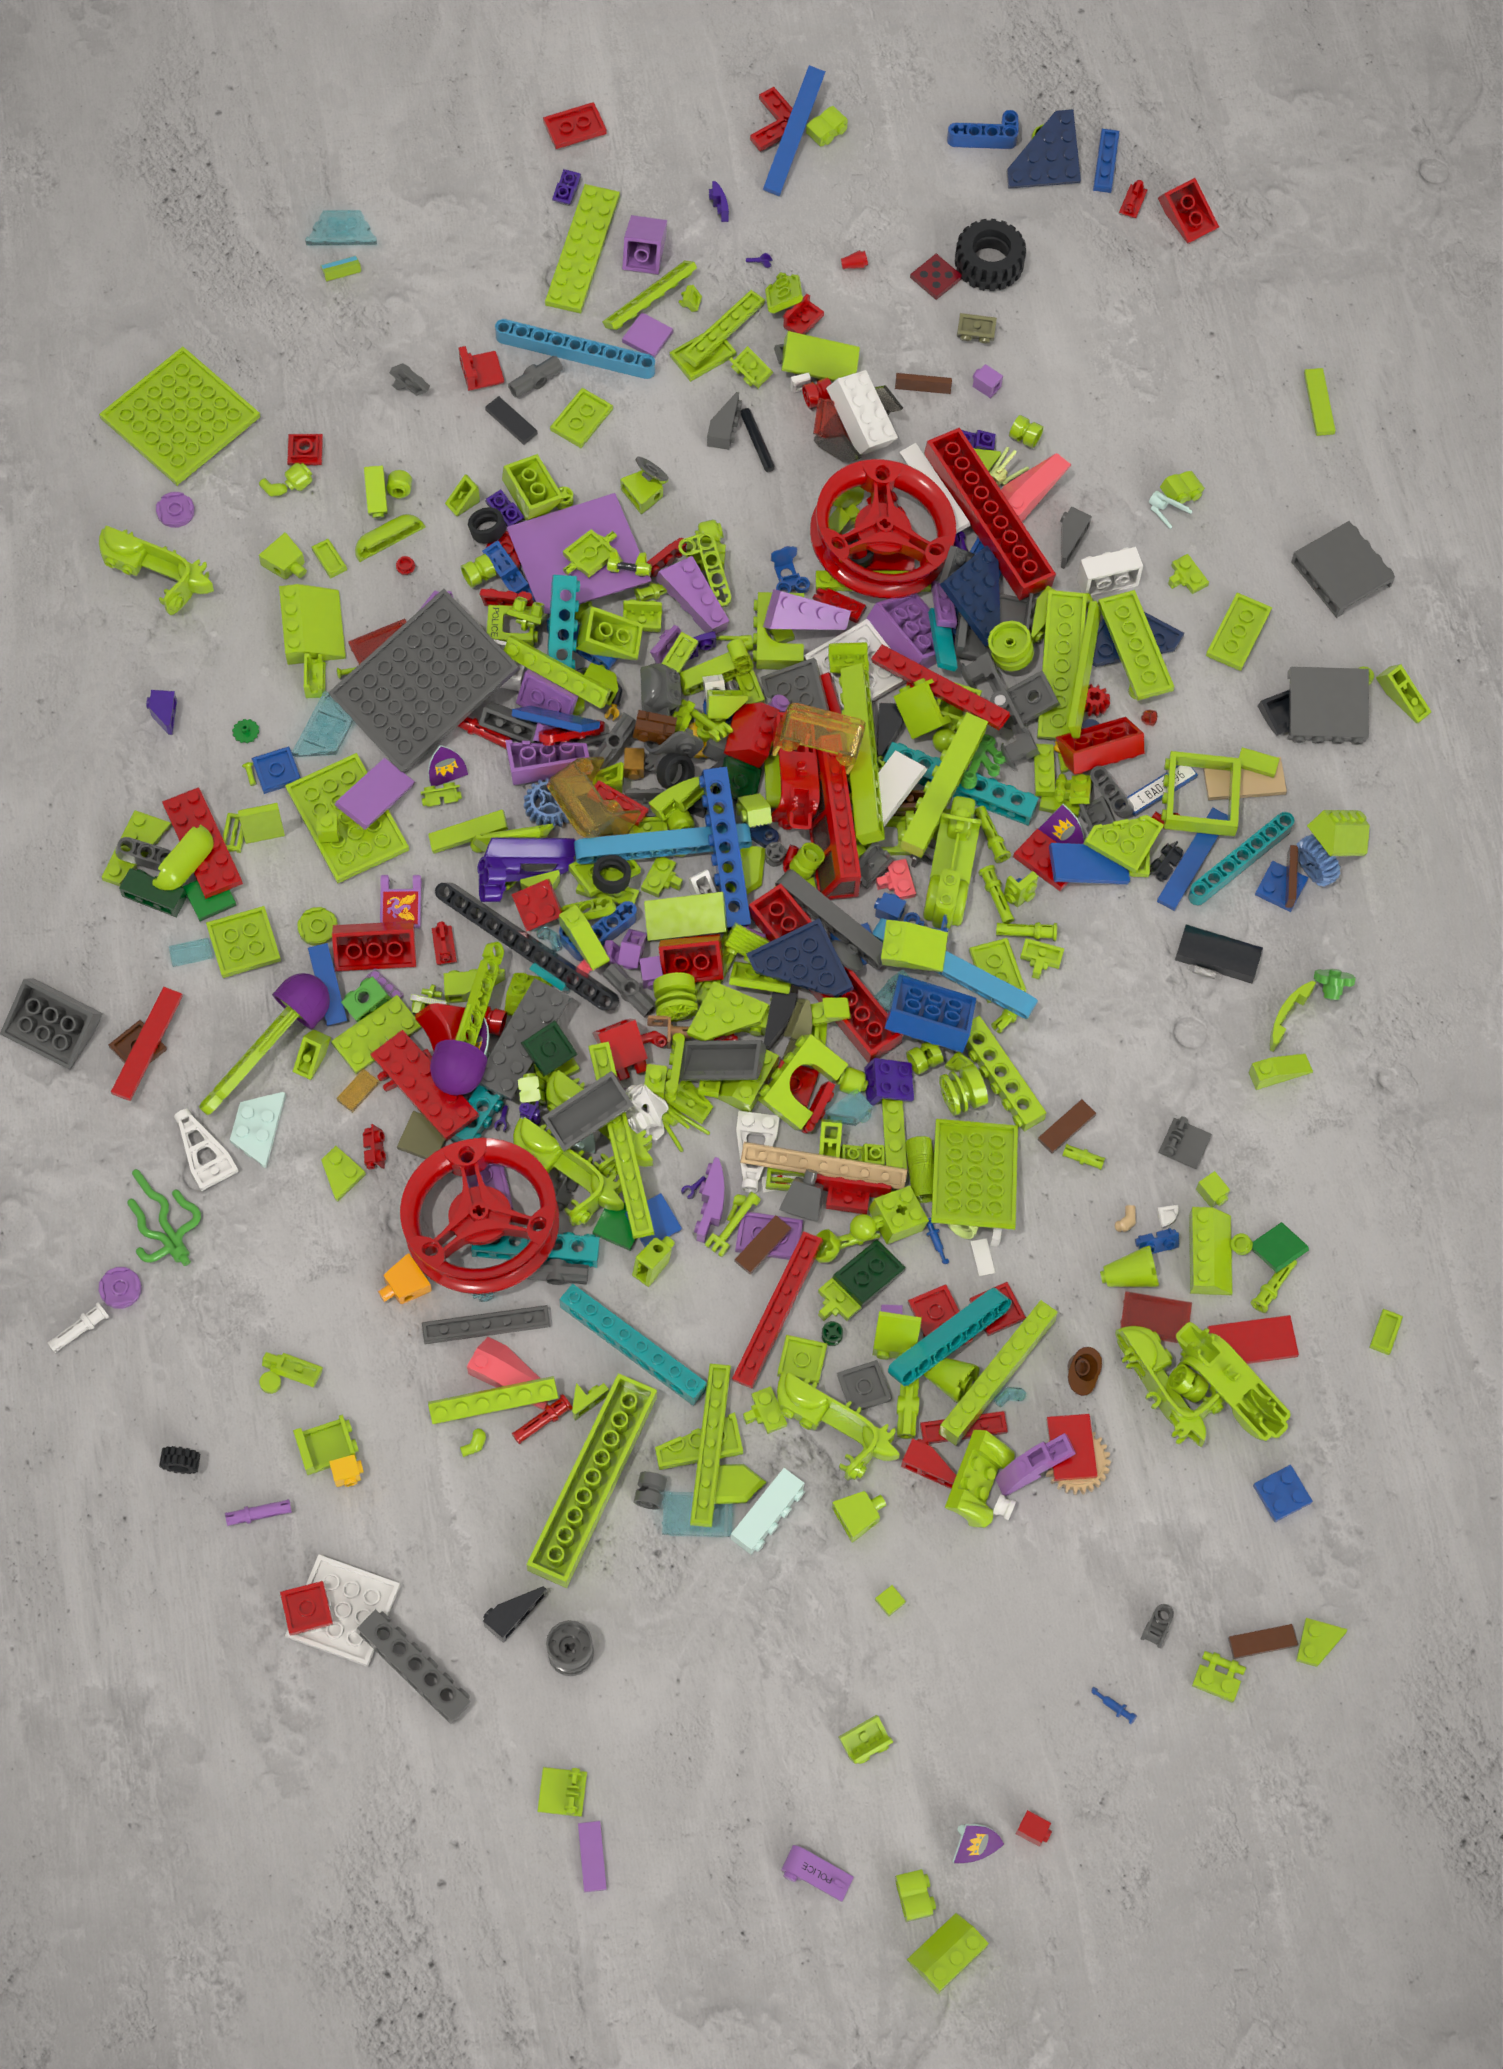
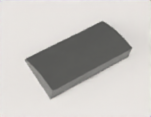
(722, 1060)
(588, 1111)

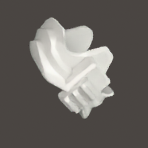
(650, 1120)

